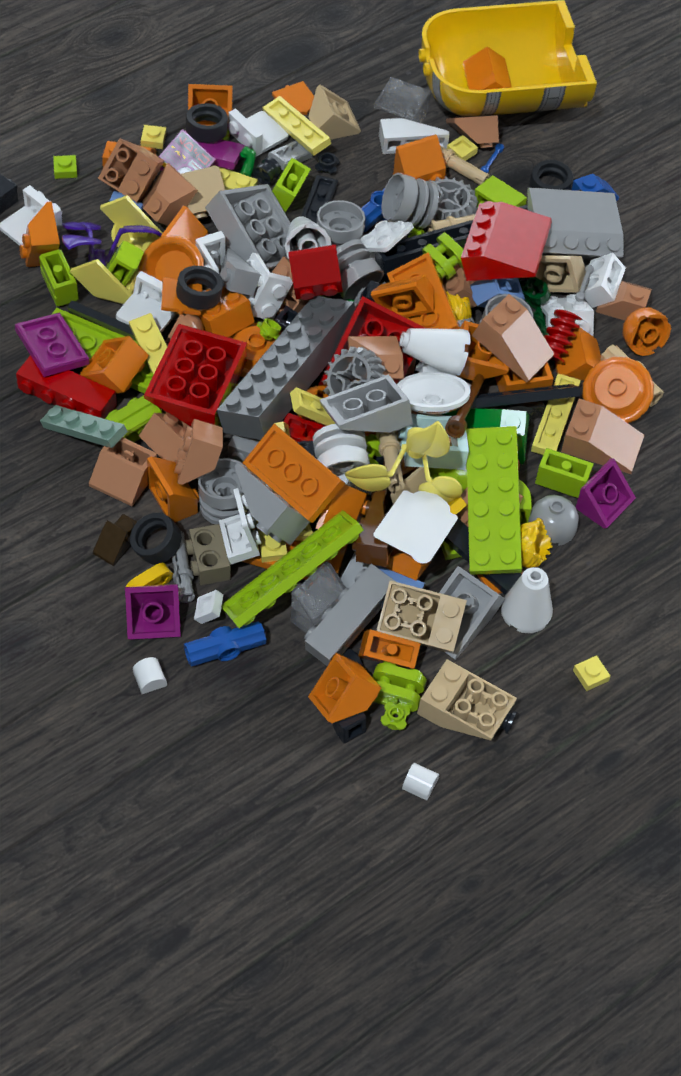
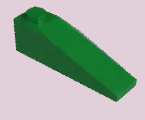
(500, 418)

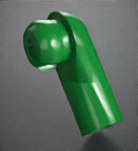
(249, 155)

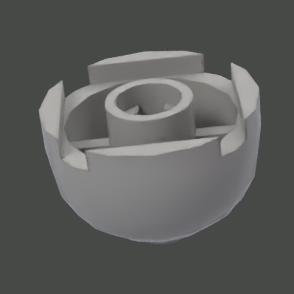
(558, 517)

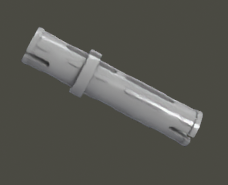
(182, 574)

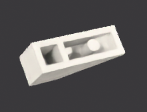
(402, 131)

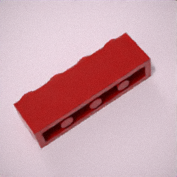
(67, 390)

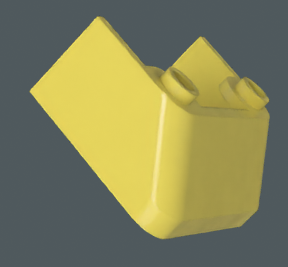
(94, 274)

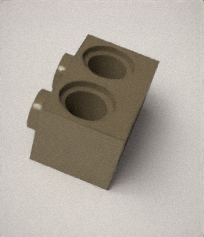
(209, 554)

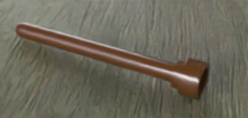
(456, 424)

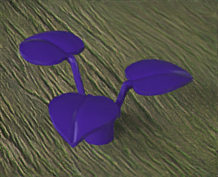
(75, 240)

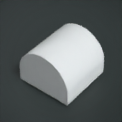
(149, 675)
(420, 781)

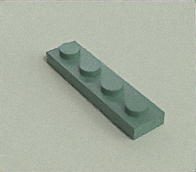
(83, 426)

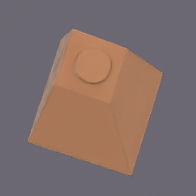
(478, 130)
(168, 195)
(628, 299)
(386, 349)

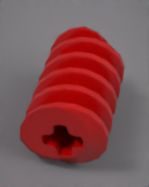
(559, 333)

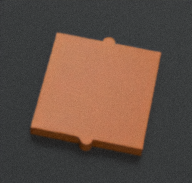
(296, 95)
(169, 298)

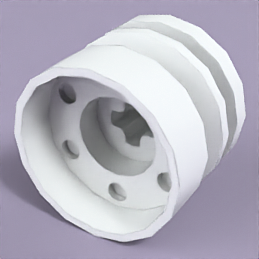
(340, 449)

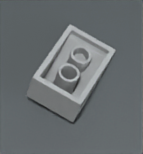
(370, 407)
(271, 511)
(479, 609)

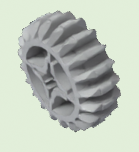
(451, 196)
(349, 365)

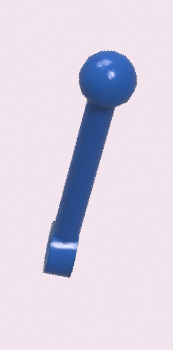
(498, 149)

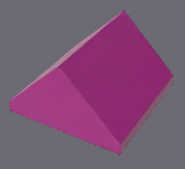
(605, 495)
(152, 611)

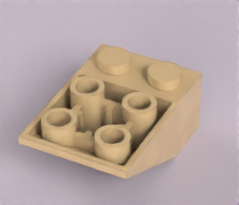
(422, 616)
(465, 702)

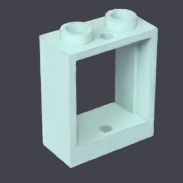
(457, 454)

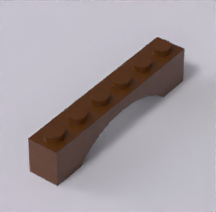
(368, 547)

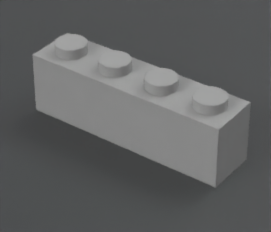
(349, 616)

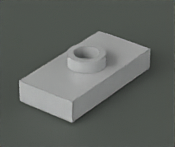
(294, 150)

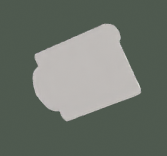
(417, 524)

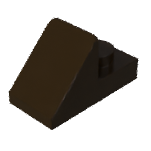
(114, 540)

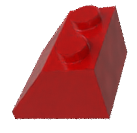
(315, 272)

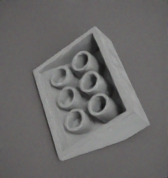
(251, 222)
(581, 222)

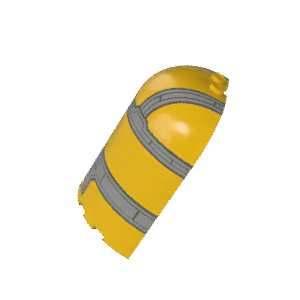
(537, 54)

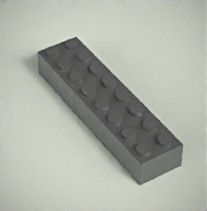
(289, 363)

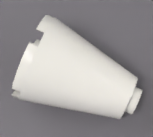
(305, 235)
(437, 347)
(528, 602)

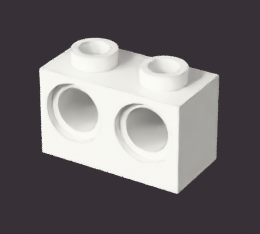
(604, 280)

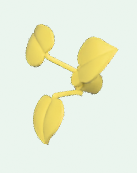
(419, 444)

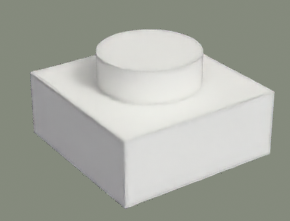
(208, 607)

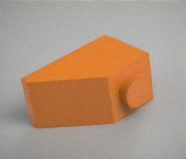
(389, 648)

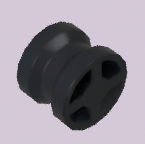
(267, 170)

